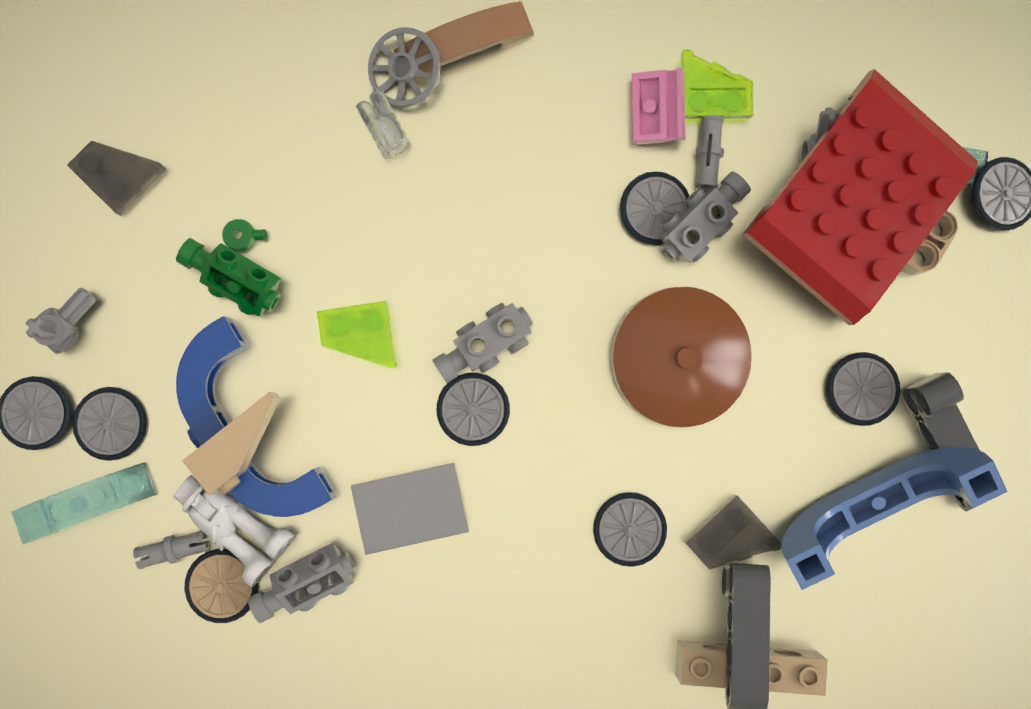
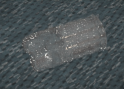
(383, 125)

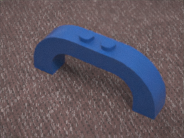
(198, 404)

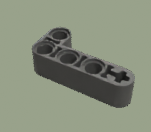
(937, 415)
(747, 635)

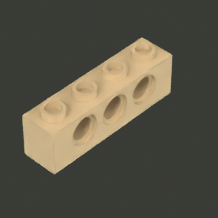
(789, 669)

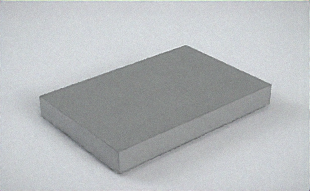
(409, 508)

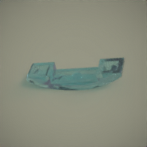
(83, 502)

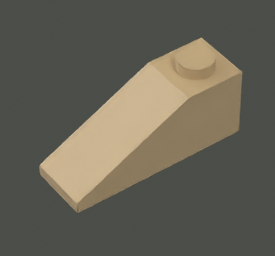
(230, 450)

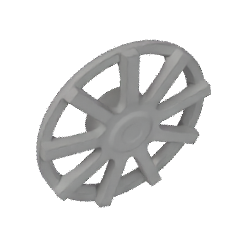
(405, 67)

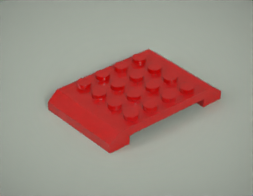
(863, 199)

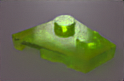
(714, 90)
(359, 332)

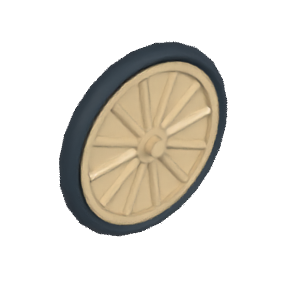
(216, 587)

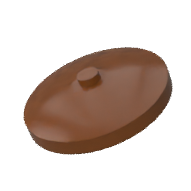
(681, 356)

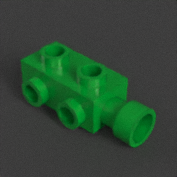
(232, 276)

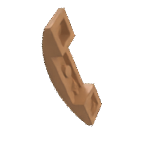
(475, 33)

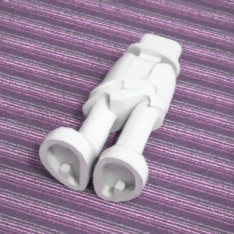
(218, 518)

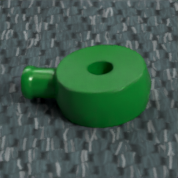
(247, 238)

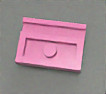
(658, 106)

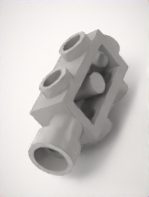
(699, 220)
(494, 340)
(307, 577)

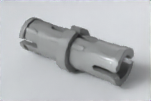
(711, 129)
(171, 549)

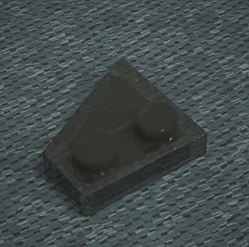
(115, 174)
(731, 536)

